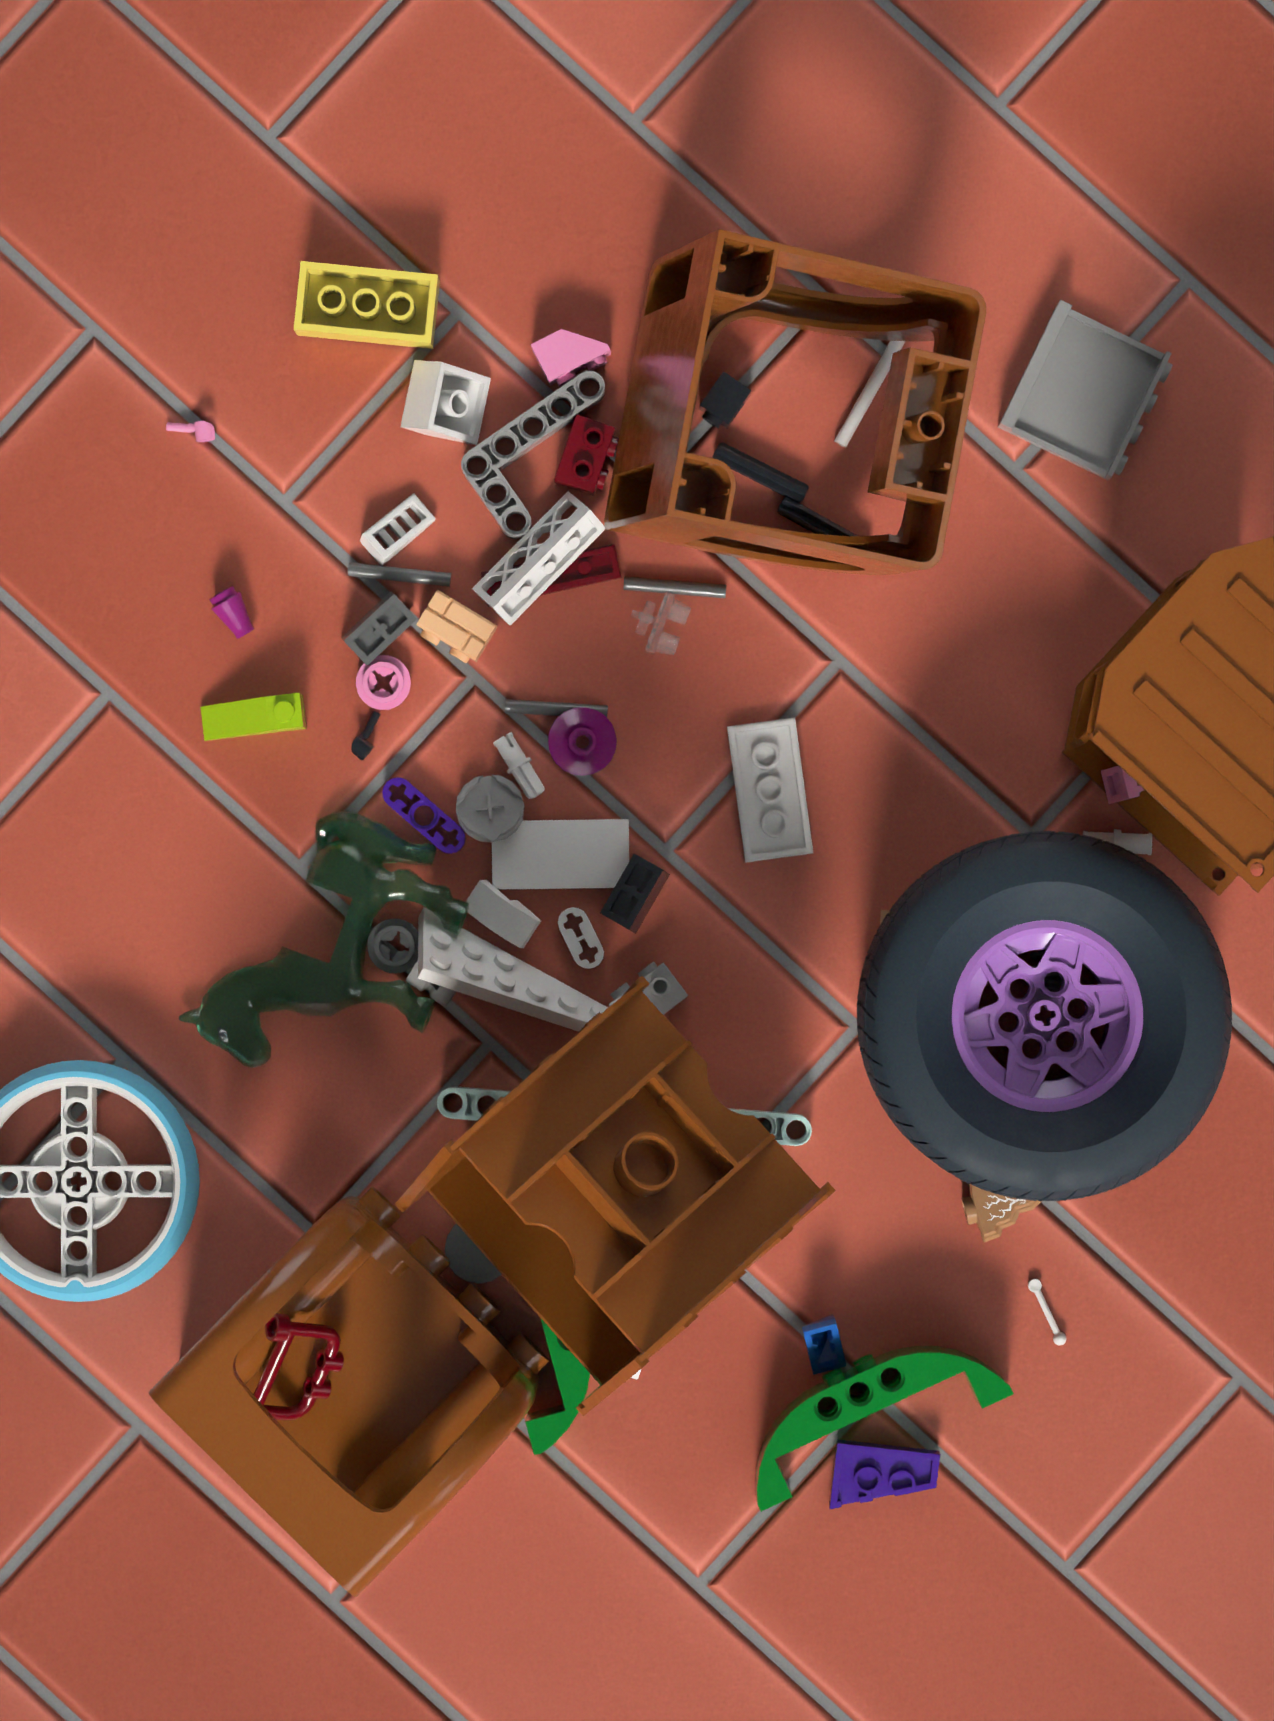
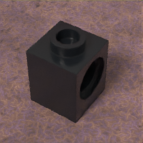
(724, 401)

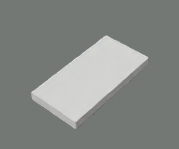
(770, 789)
(562, 855)

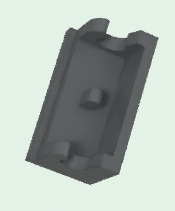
(379, 628)

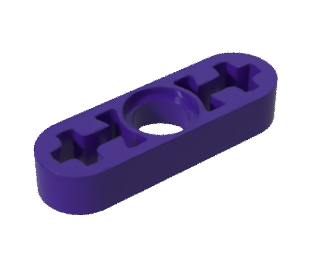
(398, 805)

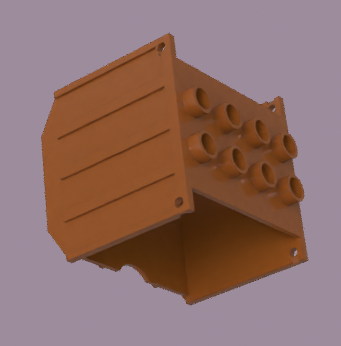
(1193, 716)
(619, 1190)

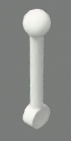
(1035, 1286)

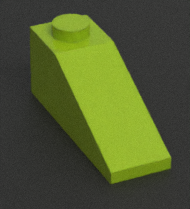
(254, 716)

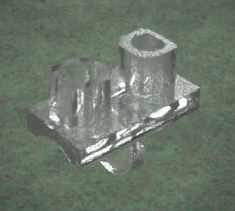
(659, 640)

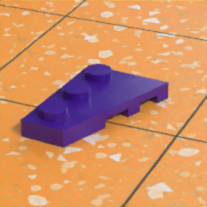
(880, 1470)

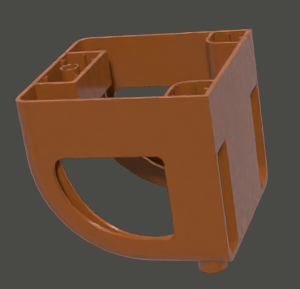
(730, 277)
(408, 1415)

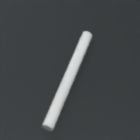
(867, 394)

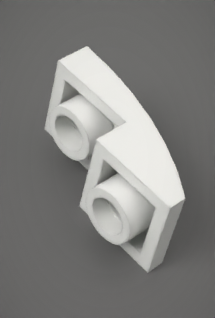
(501, 915)

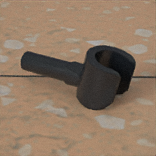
(361, 746)

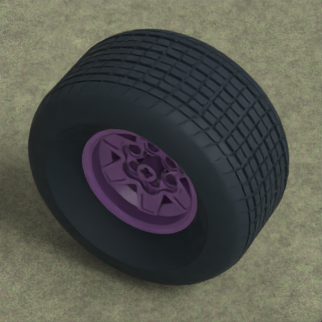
(1156, 993)

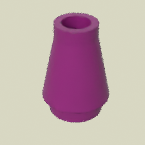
(232, 611)

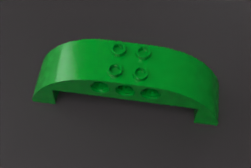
(916, 1370)
(573, 1379)

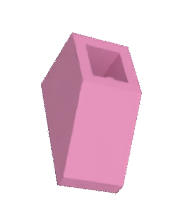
(567, 353)

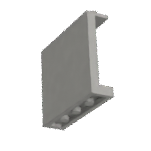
(1085, 392)

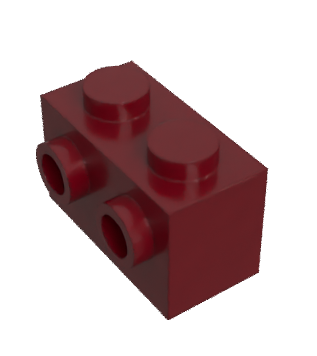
(586, 455)

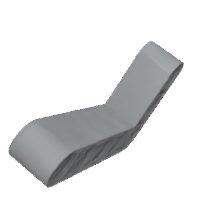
(524, 443)

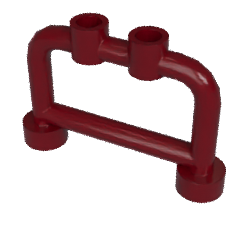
(318, 1386)

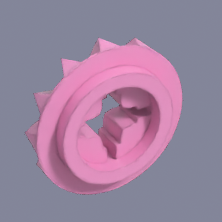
(382, 699)

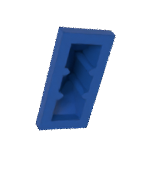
(824, 1345)

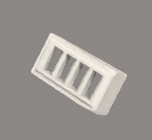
(375, 548)

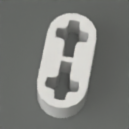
(573, 942)

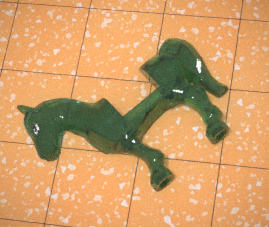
(321, 988)

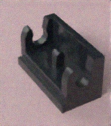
(635, 893)

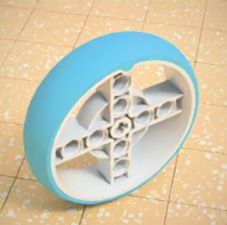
(177, 1180)

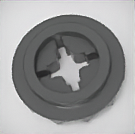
(381, 955)

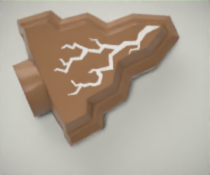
(993, 1211)

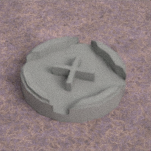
(490, 808)

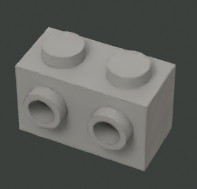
(662, 991)

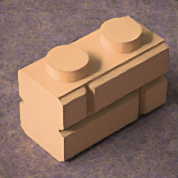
(455, 626)

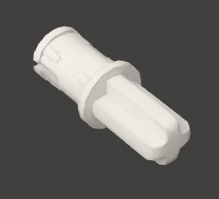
(519, 766)

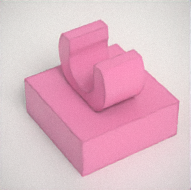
(1119, 785)

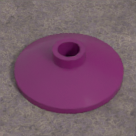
(576, 723)

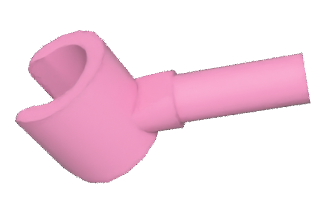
(203, 430)

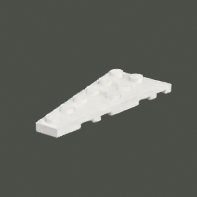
(491, 974)

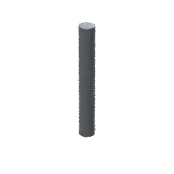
(399, 574)
(674, 587)
(547, 708)

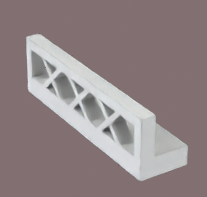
(543, 561)

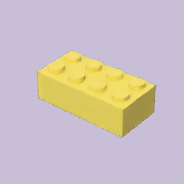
(366, 304)

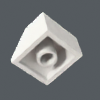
(445, 401)

